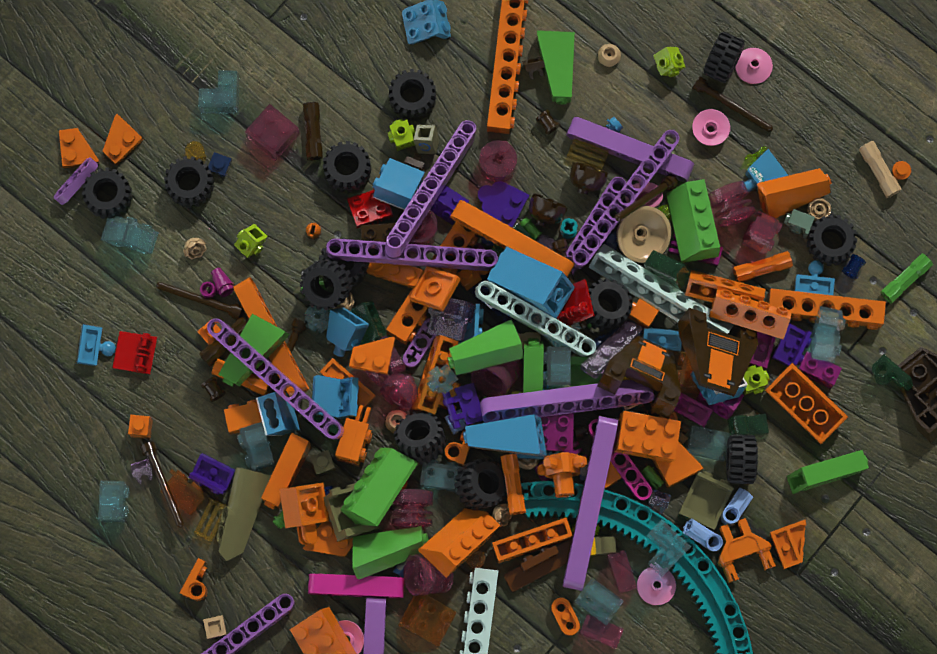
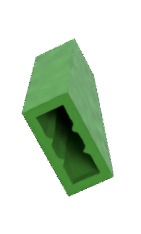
(557, 53)
(263, 337)
(487, 349)
(827, 471)
(385, 549)

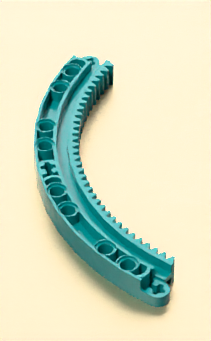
(706, 585)

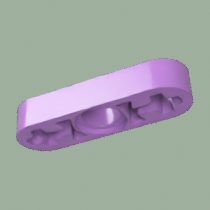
(75, 181)
(409, 352)

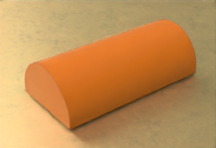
(806, 403)

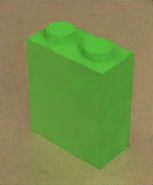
(533, 365)

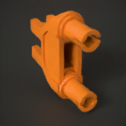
(742, 547)

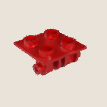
(368, 209)
(577, 306)
(135, 352)

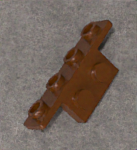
(538, 566)

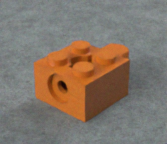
(354, 439)
(303, 509)

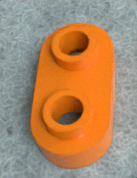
(566, 616)

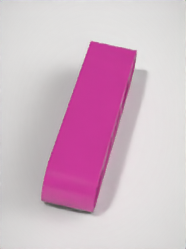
(622, 469)
(349, 586)

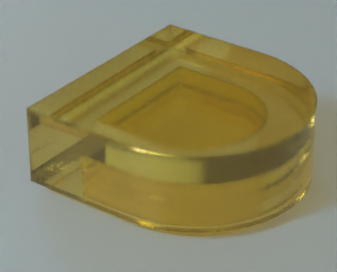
(195, 150)

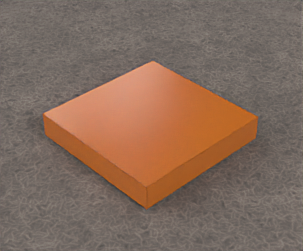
(434, 288)

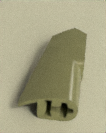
(240, 514)

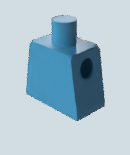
(345, 330)

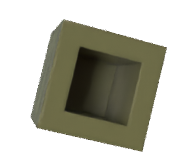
(426, 139)
(323, 463)

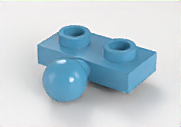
(814, 283)
(666, 338)
(90, 345)

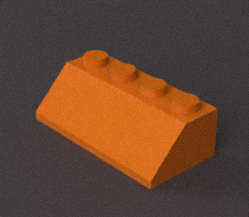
(459, 540)

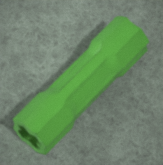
(906, 278)

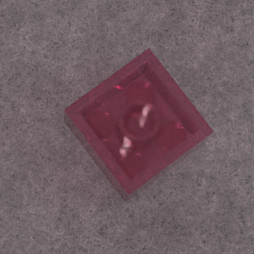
(272, 132)

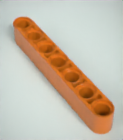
(506, 236)
(281, 358)

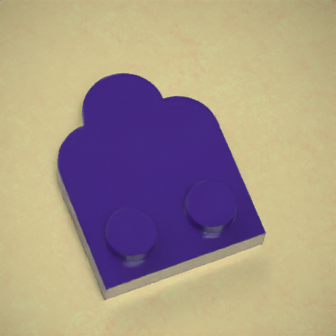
(502, 201)

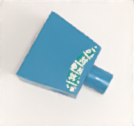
(763, 169)

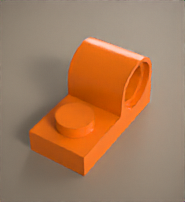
(463, 451)
(199, 570)

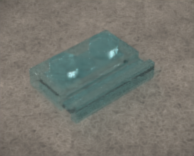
(708, 443)

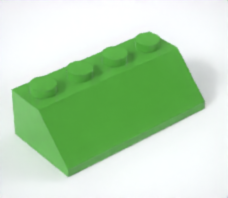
(693, 221)
(378, 487)

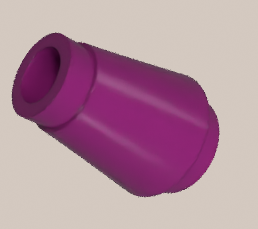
(222, 283)

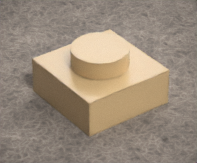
(215, 627)

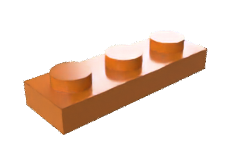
(399, 274)
(335, 370)

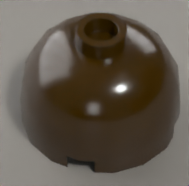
(587, 178)
(546, 210)

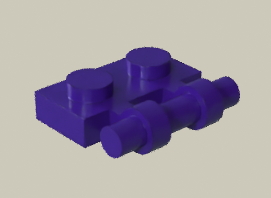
(468, 403)

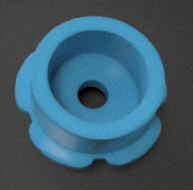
(614, 124)

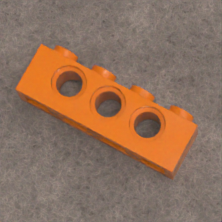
(705, 287)
(754, 322)
(427, 400)
(532, 540)

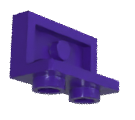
(446, 203)
(792, 346)
(212, 474)

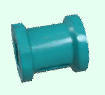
(566, 233)

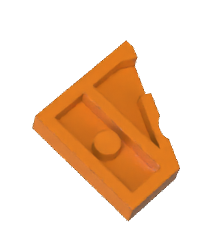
(120, 140)
(74, 148)
(373, 356)
(328, 543)
(790, 543)

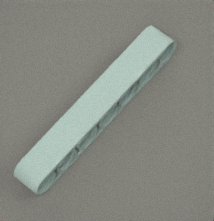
(525, 318)

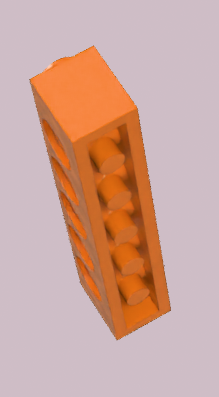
(874, 308)

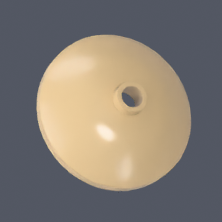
(654, 233)

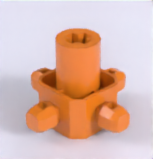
(562, 469)

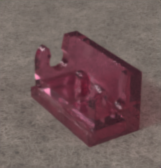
(621, 572)
(602, 633)

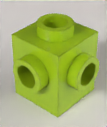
(669, 61)
(401, 134)
(250, 240)
(756, 386)

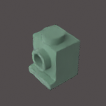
(799, 222)

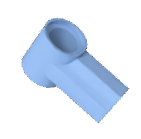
(736, 506)
(702, 535)

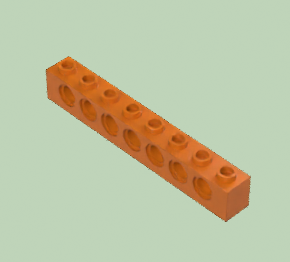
(496, 122)
(396, 327)

